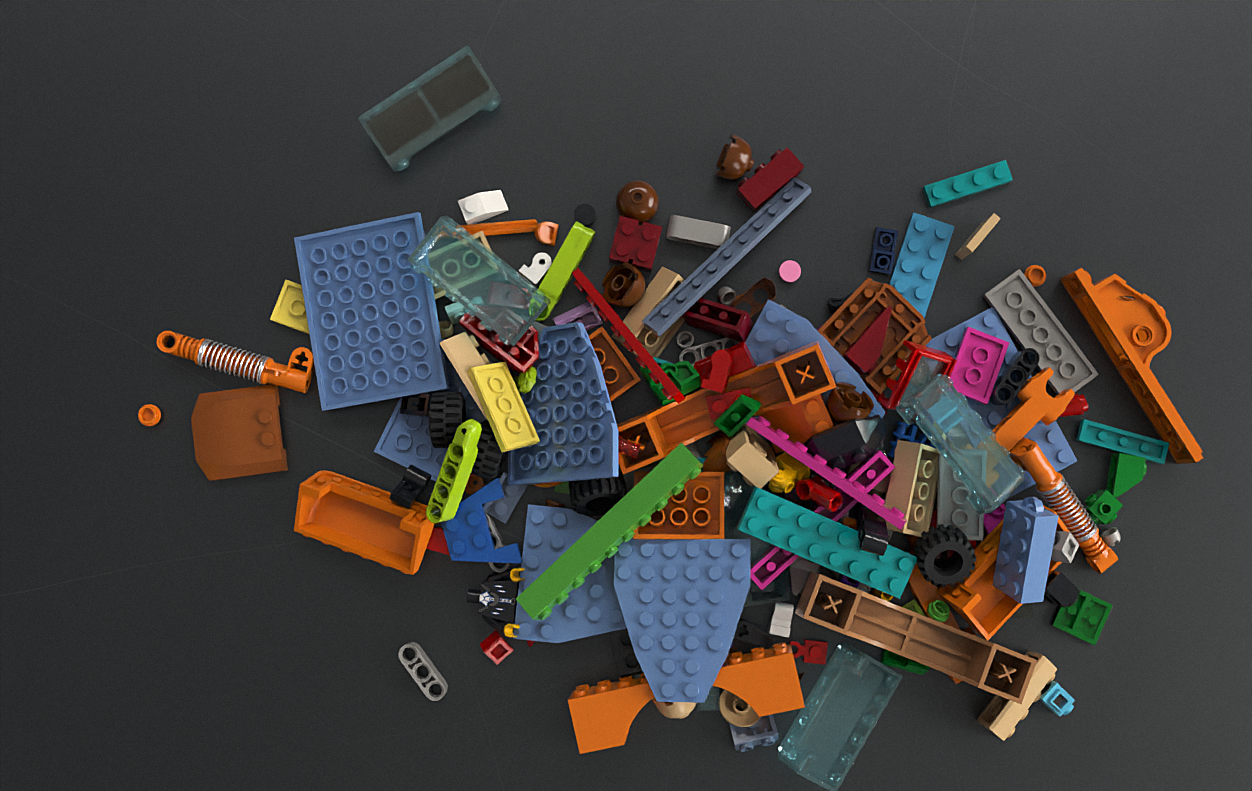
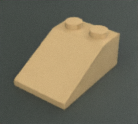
(751, 457)

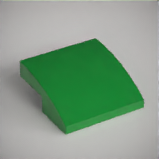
(1084, 618)

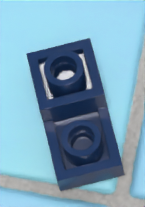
(883, 250)

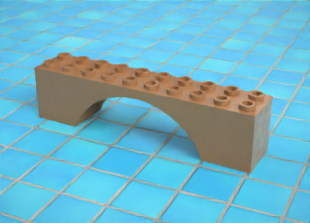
(916, 637)

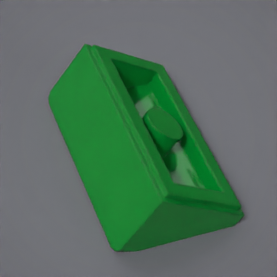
(737, 415)

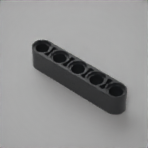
(871, 530)

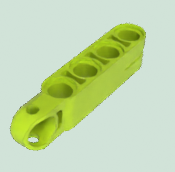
(563, 266)
(454, 473)

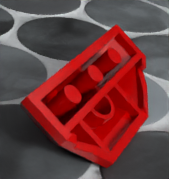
(517, 357)

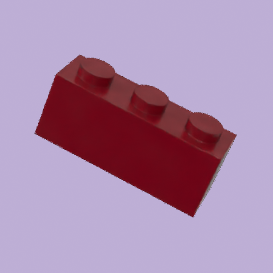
(769, 179)
(719, 319)

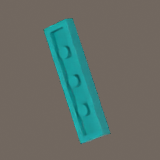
(967, 183)
(1122, 441)

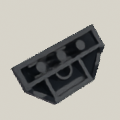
(848, 441)

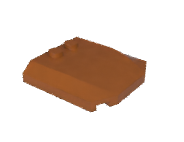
(859, 311)
(238, 432)

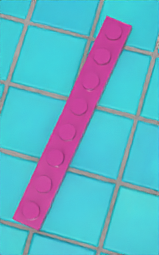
(834, 475)

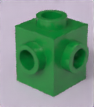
(1102, 507)

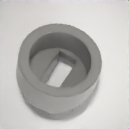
(726, 295)
(683, 337)
(1110, 536)

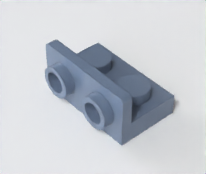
(504, 507)
(761, 732)

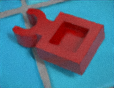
(812, 651)

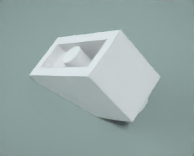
(482, 206)

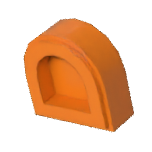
(546, 233)

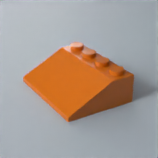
(690, 514)

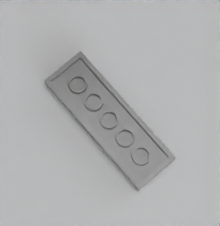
(1038, 328)

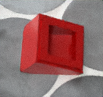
(496, 647)

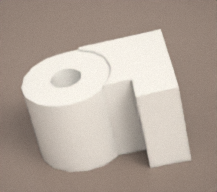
(538, 269)
(780, 619)

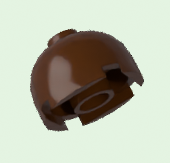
(735, 158)
(637, 201)
(623, 285)
(848, 404)

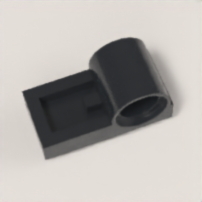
(411, 486)

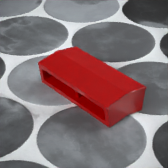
(741, 362)

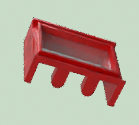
(919, 369)

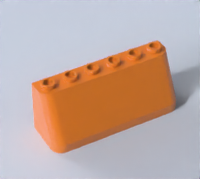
(362, 521)
(976, 598)

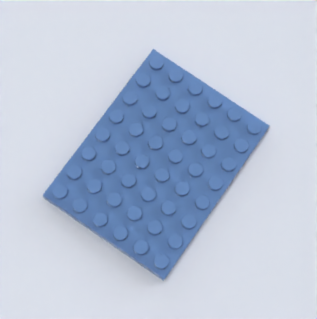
(370, 313)

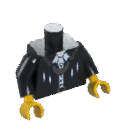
(498, 599)

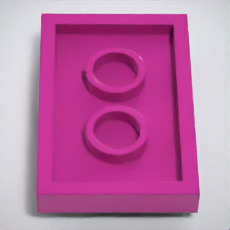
(978, 364)

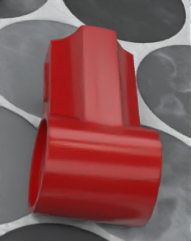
(817, 491)

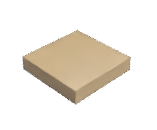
(977, 236)

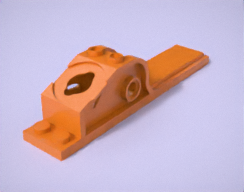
(1131, 337)

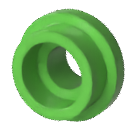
(938, 610)

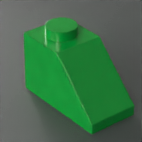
(1124, 473)

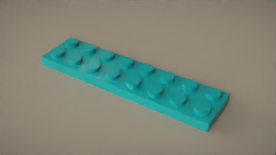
(824, 542)

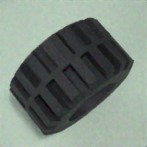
(446, 414)
(489, 456)
(596, 496)
(952, 569)

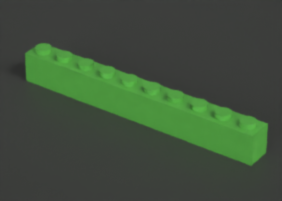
(609, 532)

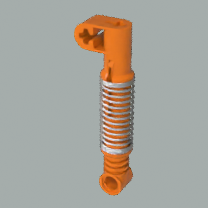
(243, 364)
(1052, 487)

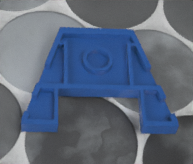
(469, 532)

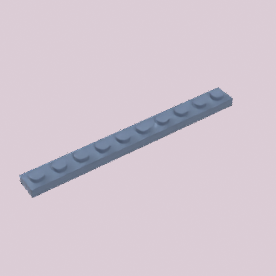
(726, 256)

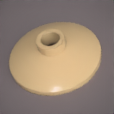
(728, 709)

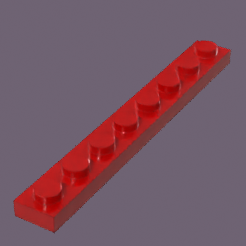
(631, 342)

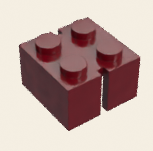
(635, 243)

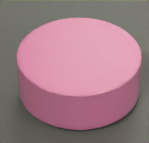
(789, 271)

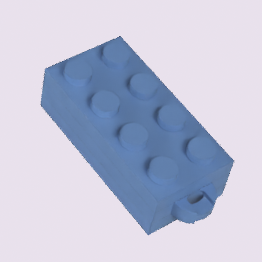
(1025, 550)

